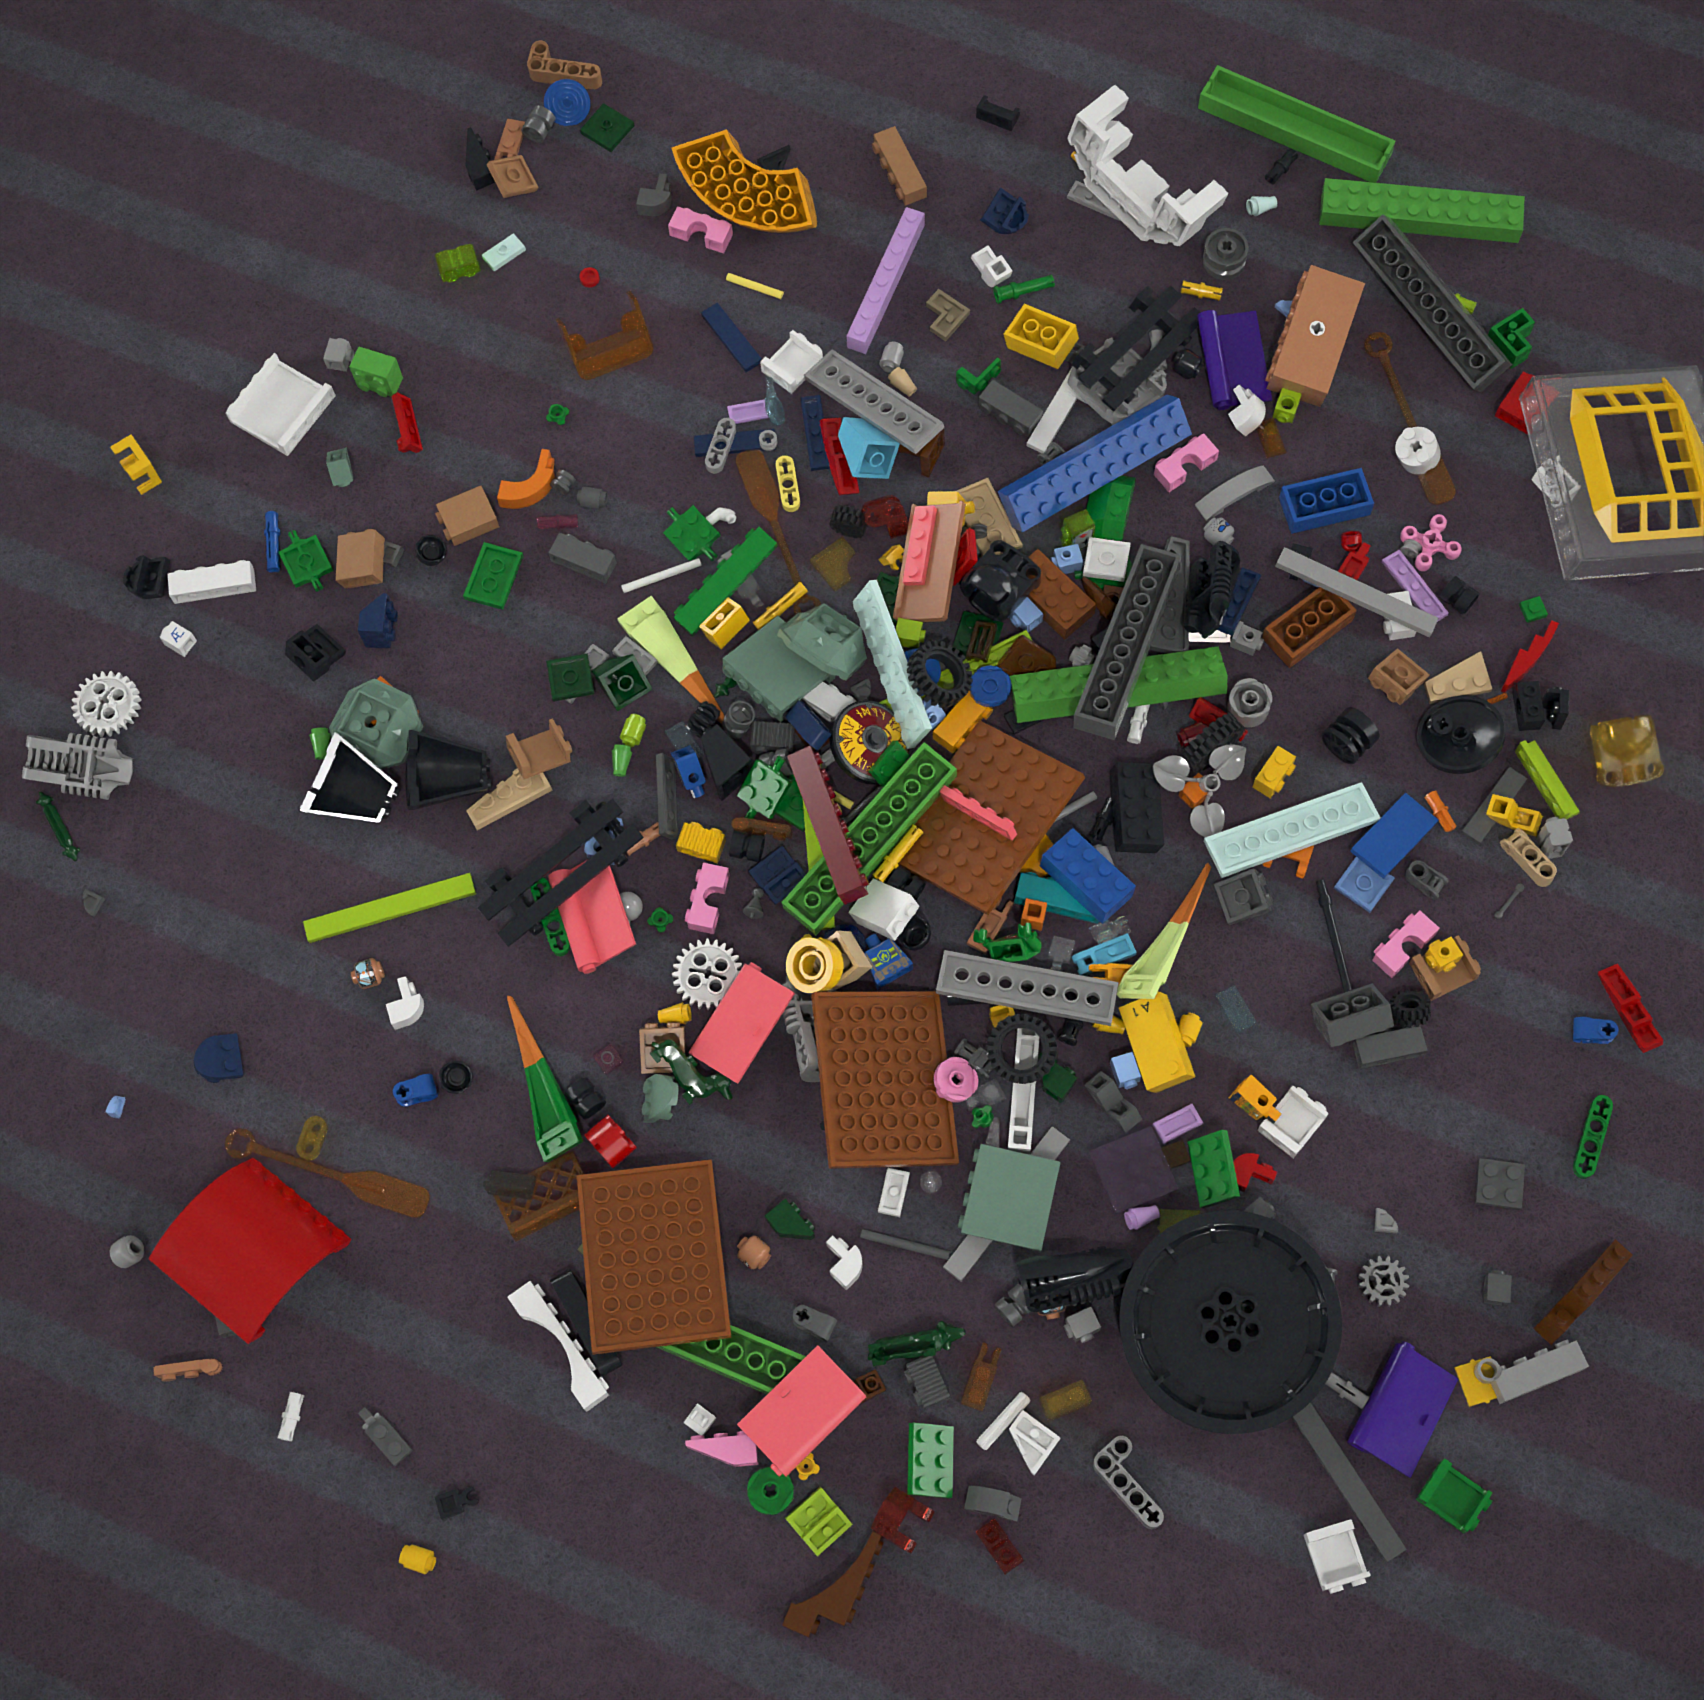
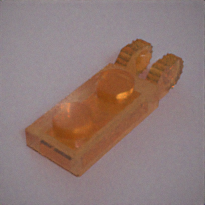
(779, 831)
(980, 1380)

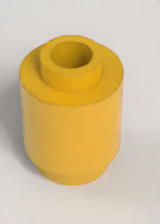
(1189, 1028)
(417, 1559)

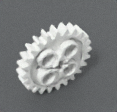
(106, 704)
(712, 955)

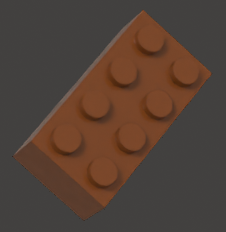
(1059, 598)
(1308, 625)

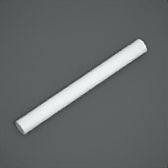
(661, 575)

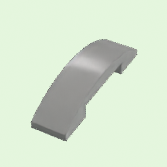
(1234, 490)

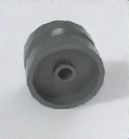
(1225, 254)

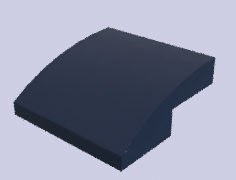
(777, 875)

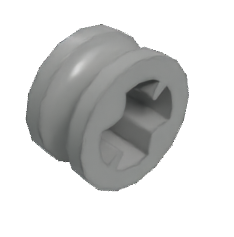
(768, 446)
(1411, 548)

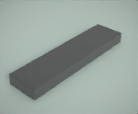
(666, 796)
(1480, 823)

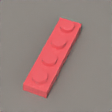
(919, 545)
(973, 809)

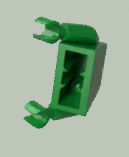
(1013, 946)

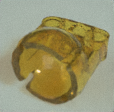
(1626, 750)

